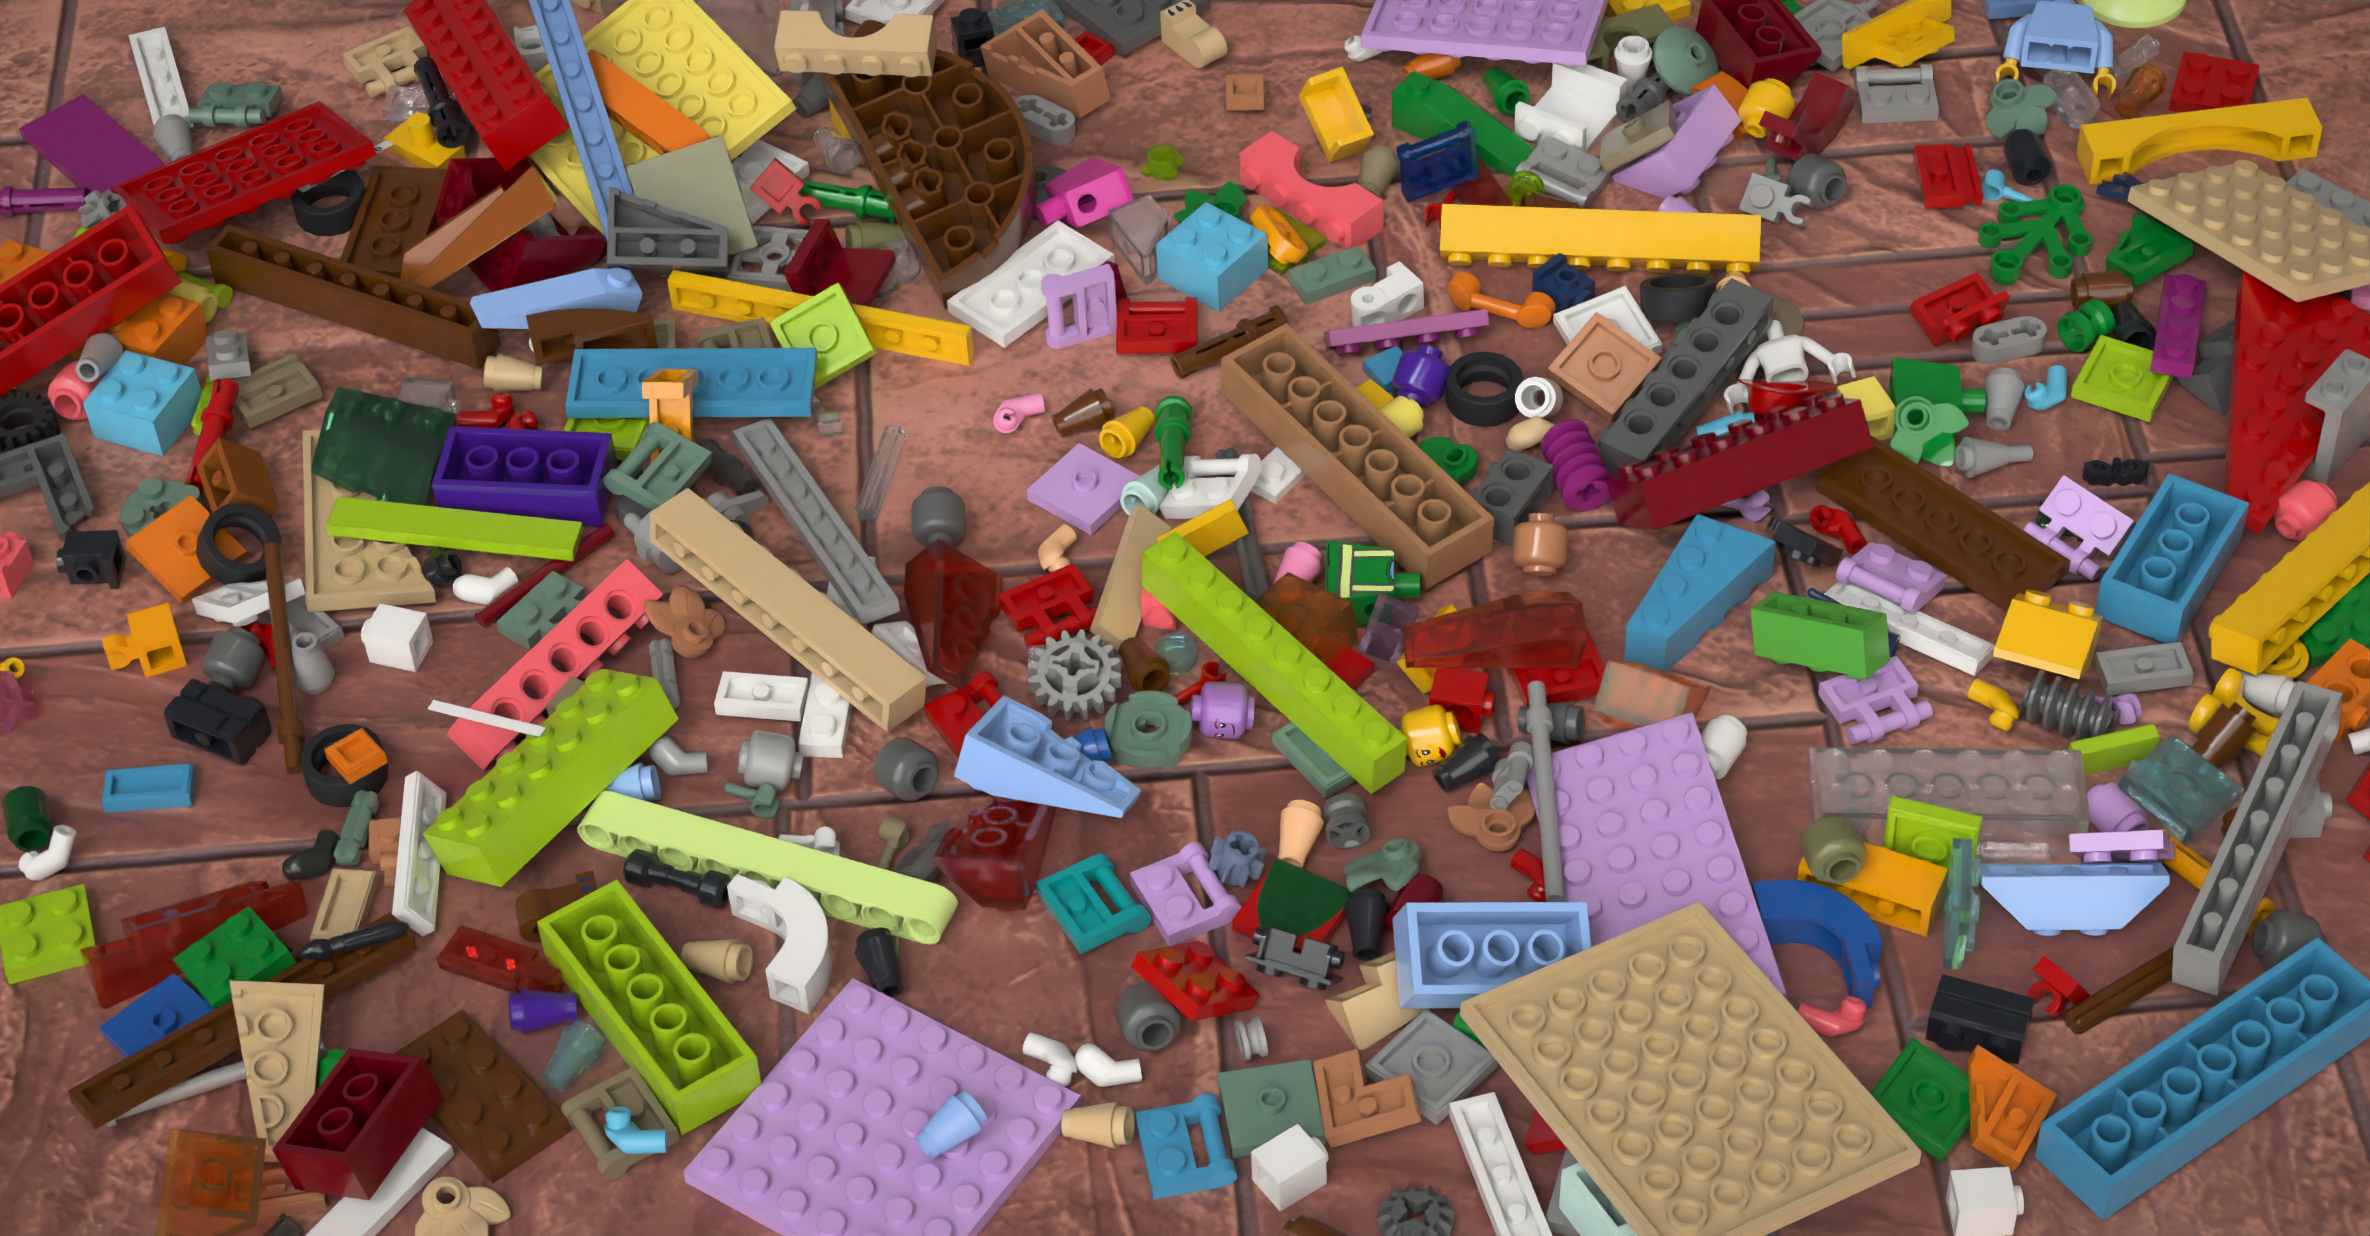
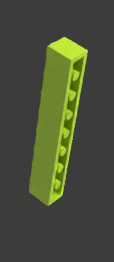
(1274, 662)

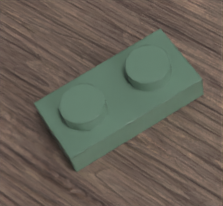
(1331, 275)

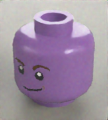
(1223, 710)

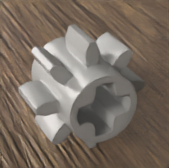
(100, 207)

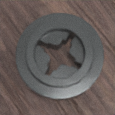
(1437, 1213)

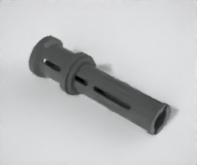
(1645, 96)

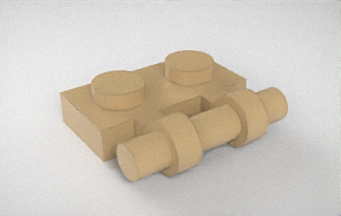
(383, 56)

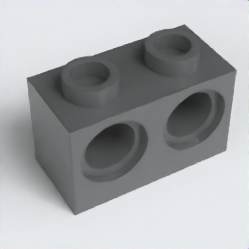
(1514, 490)

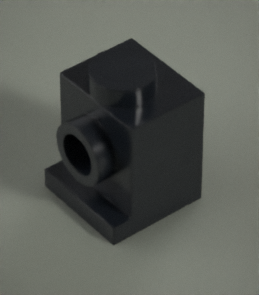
(970, 32)
(92, 557)

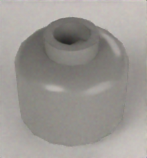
(769, 760)

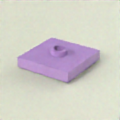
(1082, 488)

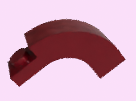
(1813, 121)

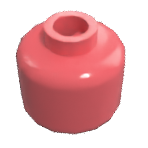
(69, 392)
(2304, 509)

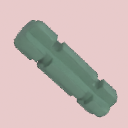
(356, 828)

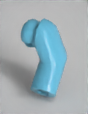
(2051, 394)
(629, 1137)

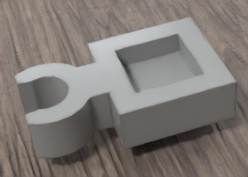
(1771, 199)

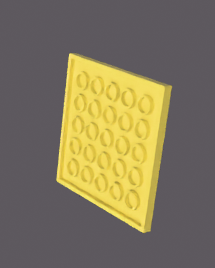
(686, 63)

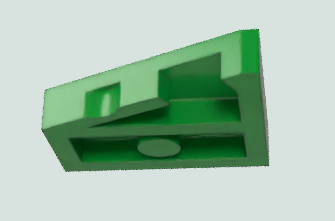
(2147, 250)

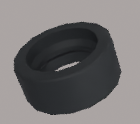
(333, 219)
(1676, 296)
(1483, 367)
(238, 516)
(336, 790)

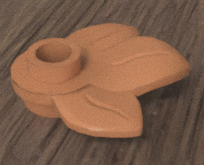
(686, 621)
(1492, 827)

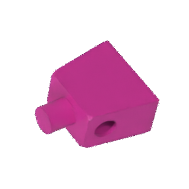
(1084, 194)

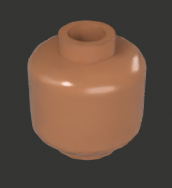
(1540, 545)

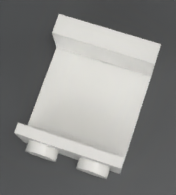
(1575, 107)

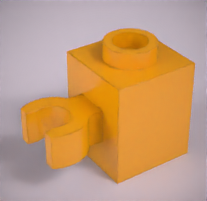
(152, 641)

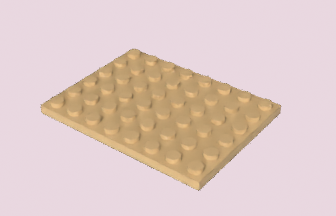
(1688, 1083)

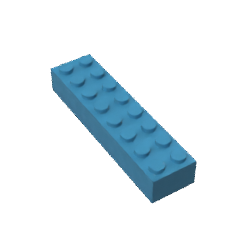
(2207, 1079)

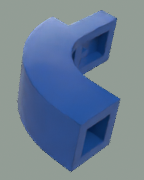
(1826, 920)

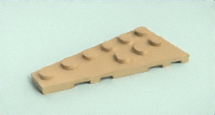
(351, 570)

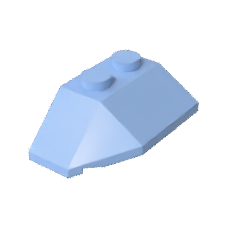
(2074, 895)

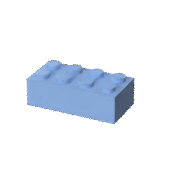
(1472, 947)

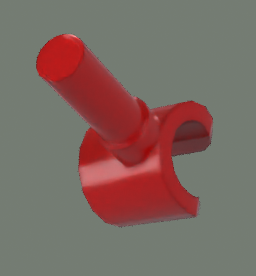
(1434, 210)
(1208, 673)

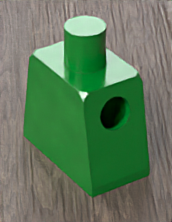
(1934, 382)

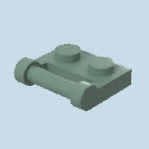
(667, 475)

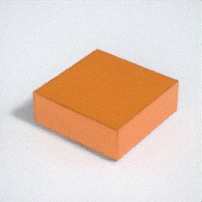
(356, 756)

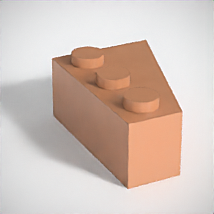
(1046, 63)

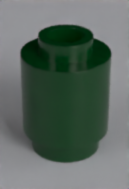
(27, 818)

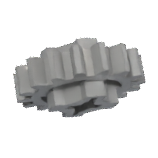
(1093, 679)

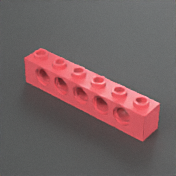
(622, 590)

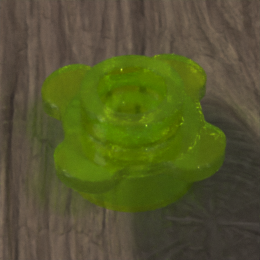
(1162, 162)

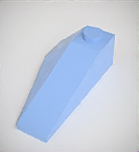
(584, 289)
(1022, 759)

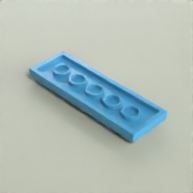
(729, 381)

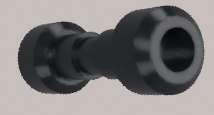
(643, 868)

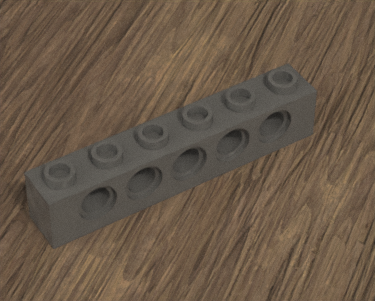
(1689, 375)

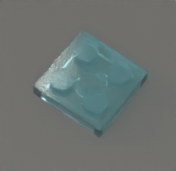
(2180, 787)
(1960, 904)

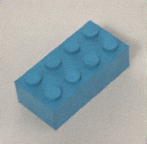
(2171, 559)

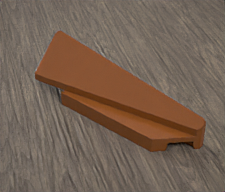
(477, 229)

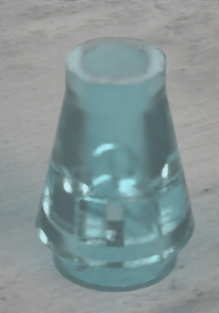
(573, 1054)

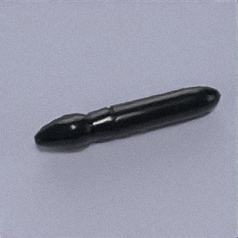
(323, 948)

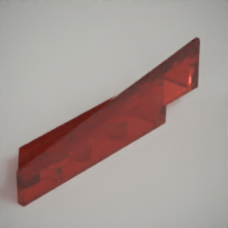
(157, 936)

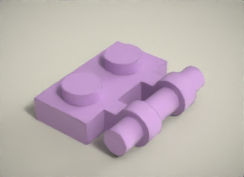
(2087, 518)
(1860, 699)
(2122, 846)

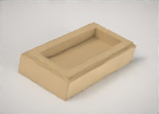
(345, 903)

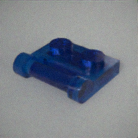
(1441, 169)

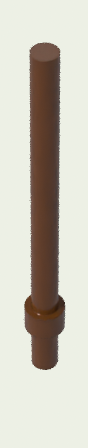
(290, 727)

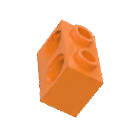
(2350, 674)

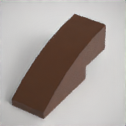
(560, 332)

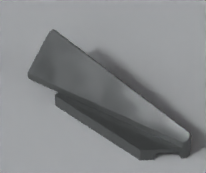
(2213, 375)

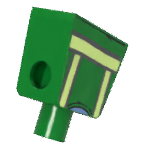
(1364, 572)

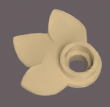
(466, 1215)

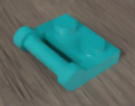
(1083, 912)

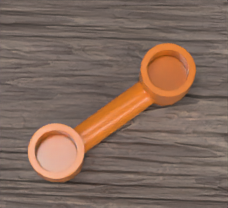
(1533, 313)

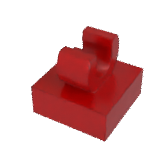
(2057, 983)

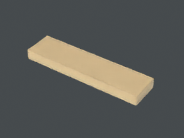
(1120, 602)

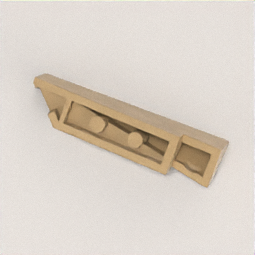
(1372, 1008)

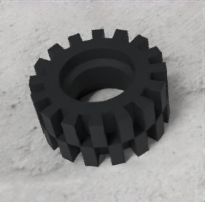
(29, 411)

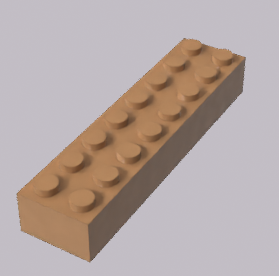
(1357, 455)

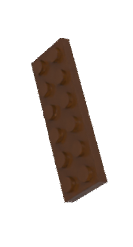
(1942, 524)

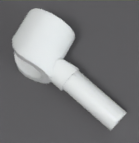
(823, 840)

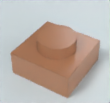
(1244, 92)

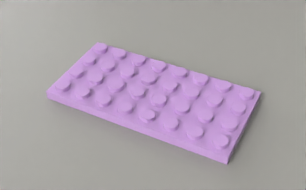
(1651, 836)

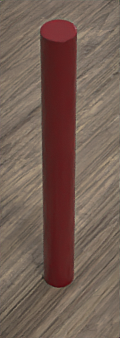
(515, 594)

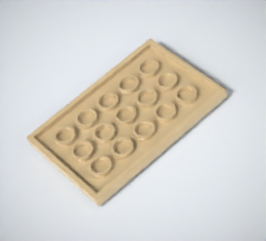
(2262, 228)

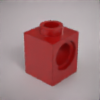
(1464, 694)

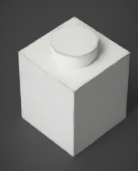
(397, 637)
(1289, 1167)
(1983, 1202)

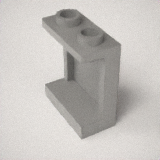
(2345, 399)

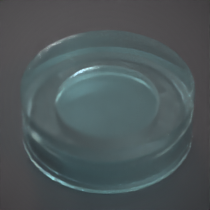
(1178, 651)

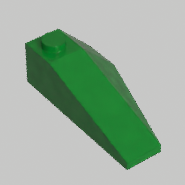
(1431, 108)

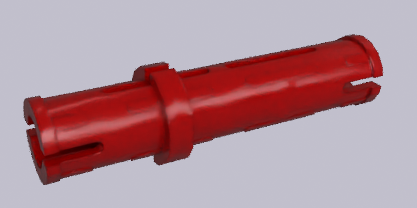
(216, 421)

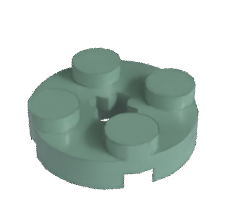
(152, 500)
(1148, 750)

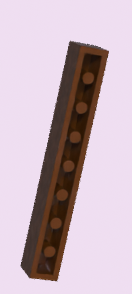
(350, 295)

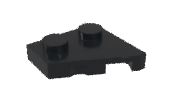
(1802, 544)

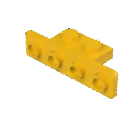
(1900, 34)

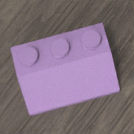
(1701, 130)

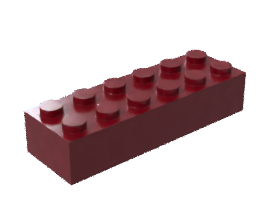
(1738, 461)

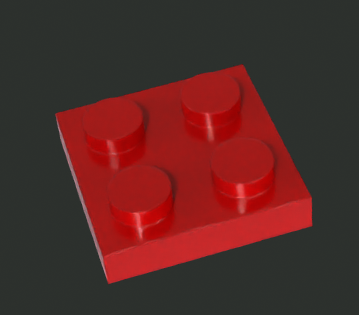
(2212, 83)
(1195, 980)

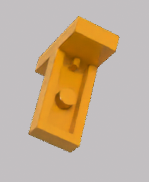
(671, 400)

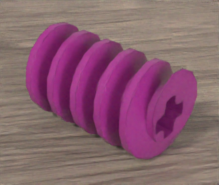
(1576, 465)

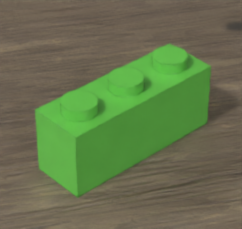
(1820, 635)

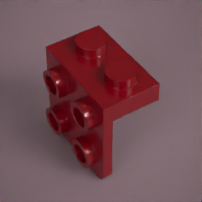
(824, 262)

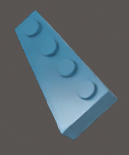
(1697, 586)

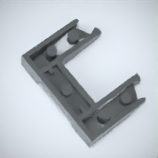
(55, 471)

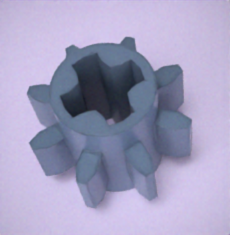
(1237, 858)

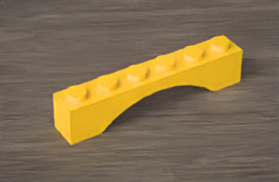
(2268, 129)

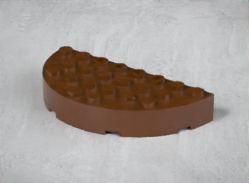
(947, 162)

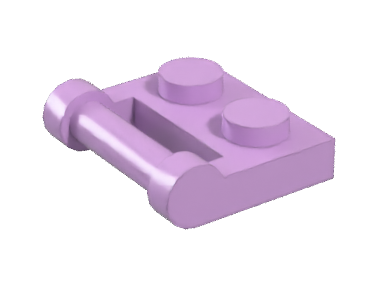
(1092, 305)
(1892, 576)
(1172, 901)

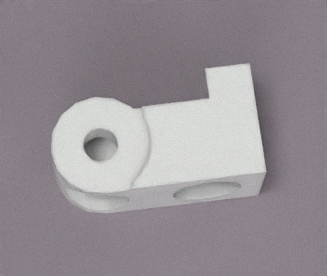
(531, 46)
(1388, 299)

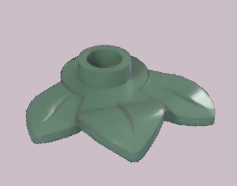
(2019, 108)
(1394, 864)

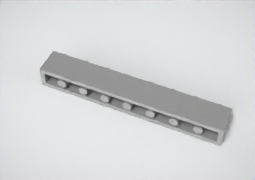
(2256, 839)

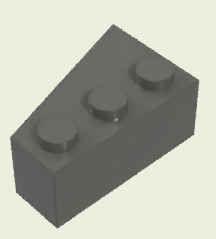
(661, 240)

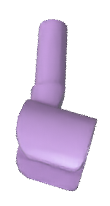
(1752, 507)
(2128, 705)

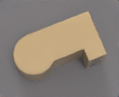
(1191, 35)

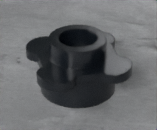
(442, 567)

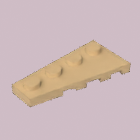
(279, 1050)

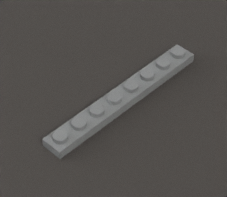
(816, 522)

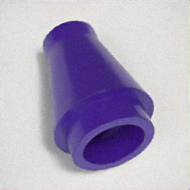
(540, 1009)

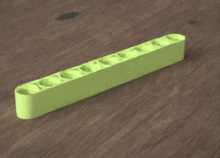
(840, 885)

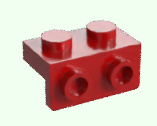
(1958, 309)

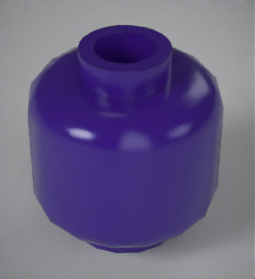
(1421, 375)

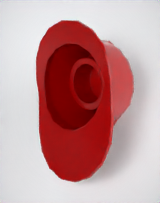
(1772, 394)

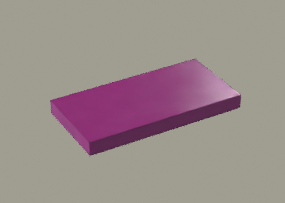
(88, 146)

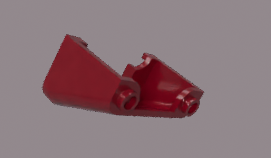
(522, 256)

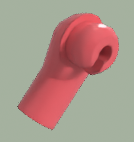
(1836, 1022)

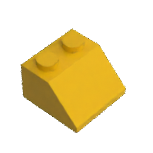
(2049, 634)

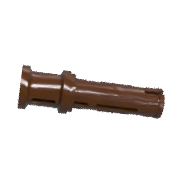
(1214, 349)

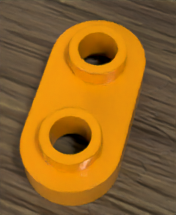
(1283, 239)

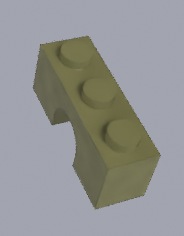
(1643, 22)

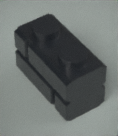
(218, 721)
(1980, 1015)

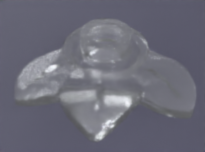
(905, 268)

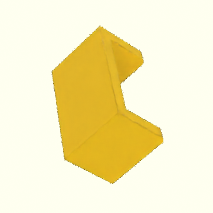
(1335, 114)

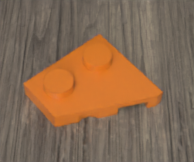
(2004, 1108)

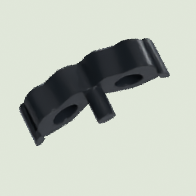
(2120, 473)

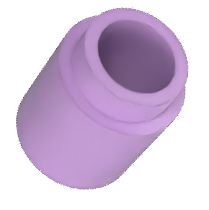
(2114, 810)

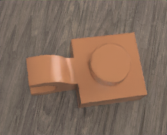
(384, 846)

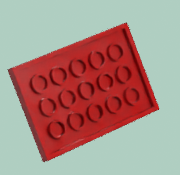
(245, 172)

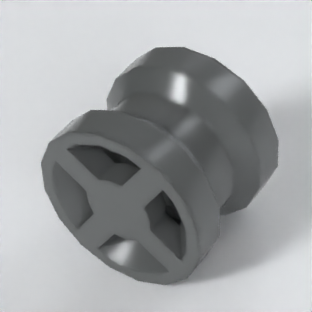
(1346, 821)

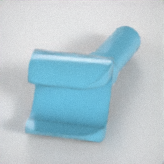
(1995, 188)

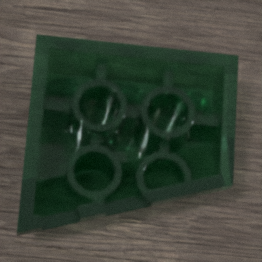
(381, 446)

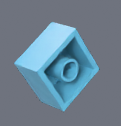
(1212, 256)
(143, 403)

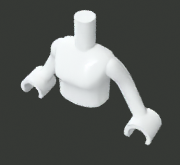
(1785, 361)

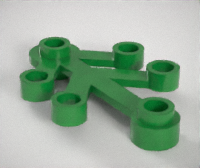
(2063, 204)

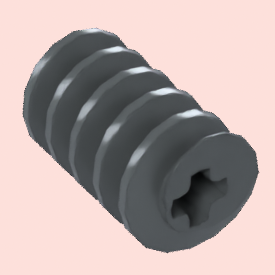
(2067, 709)

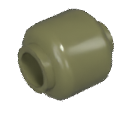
(1833, 849)

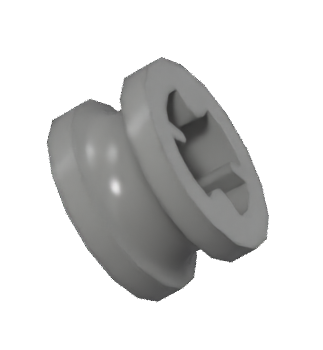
(1251, 1038)

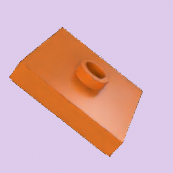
(170, 544)

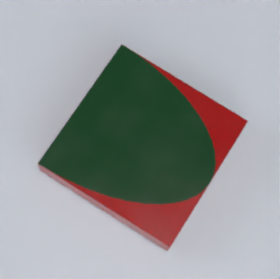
(1294, 902)

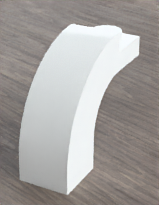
(804, 963)

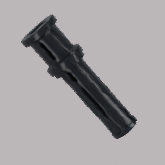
(430, 78)

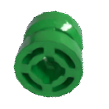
(2082, 327)

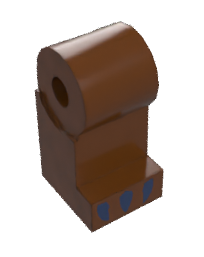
(539, 903)

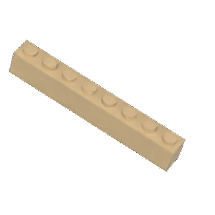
(788, 609)

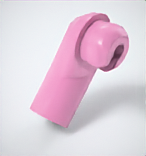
(1014, 410)

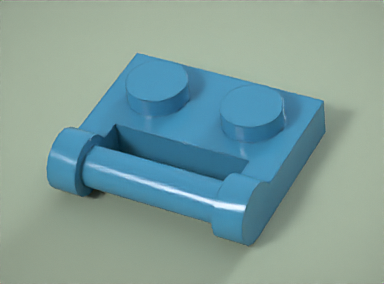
(1169, 1150)

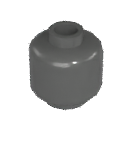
(1818, 180)
(938, 515)
(233, 659)
(906, 769)
(2283, 935)
(1147, 1018)

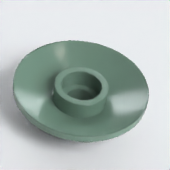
(1683, 59)

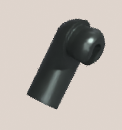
(312, 861)

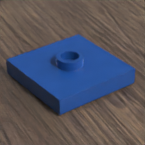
(154, 1016)

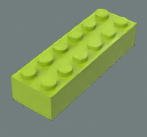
(550, 777)
(650, 1006)

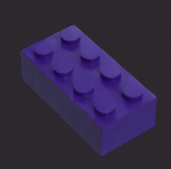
(526, 473)

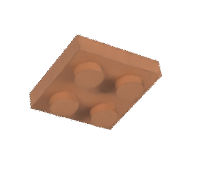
(1603, 366)

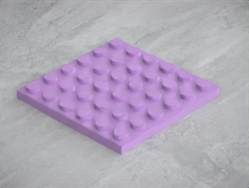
(837, 1120)

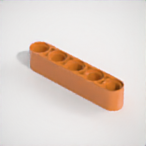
(643, 111)

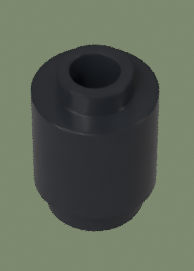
(2026, 157)

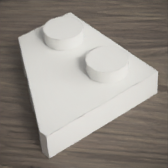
(241, 601)

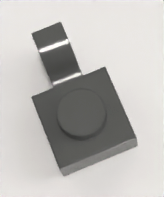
(920, 859)

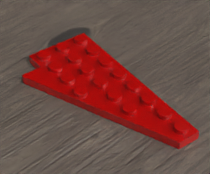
(2275, 361)

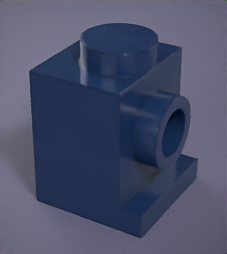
(1563, 283)

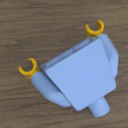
(2060, 38)

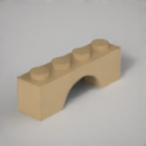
(900, 48)

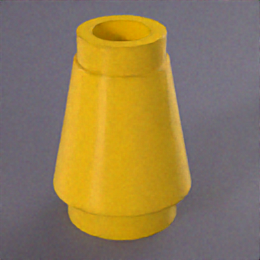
(1125, 433)

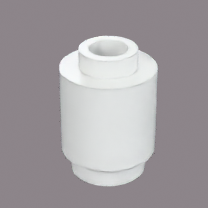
(1527, 397)
(1724, 742)

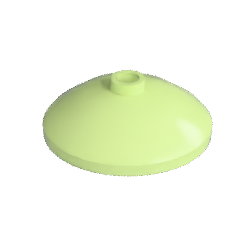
(2135, 12)

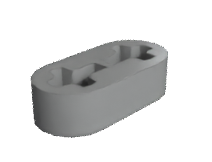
(1047, 120)
(2008, 340)

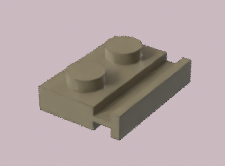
(275, 391)

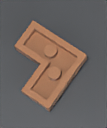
(1360, 1110)

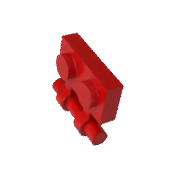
(1047, 598)

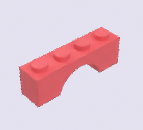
(1342, 213)

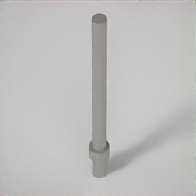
(1540, 724)

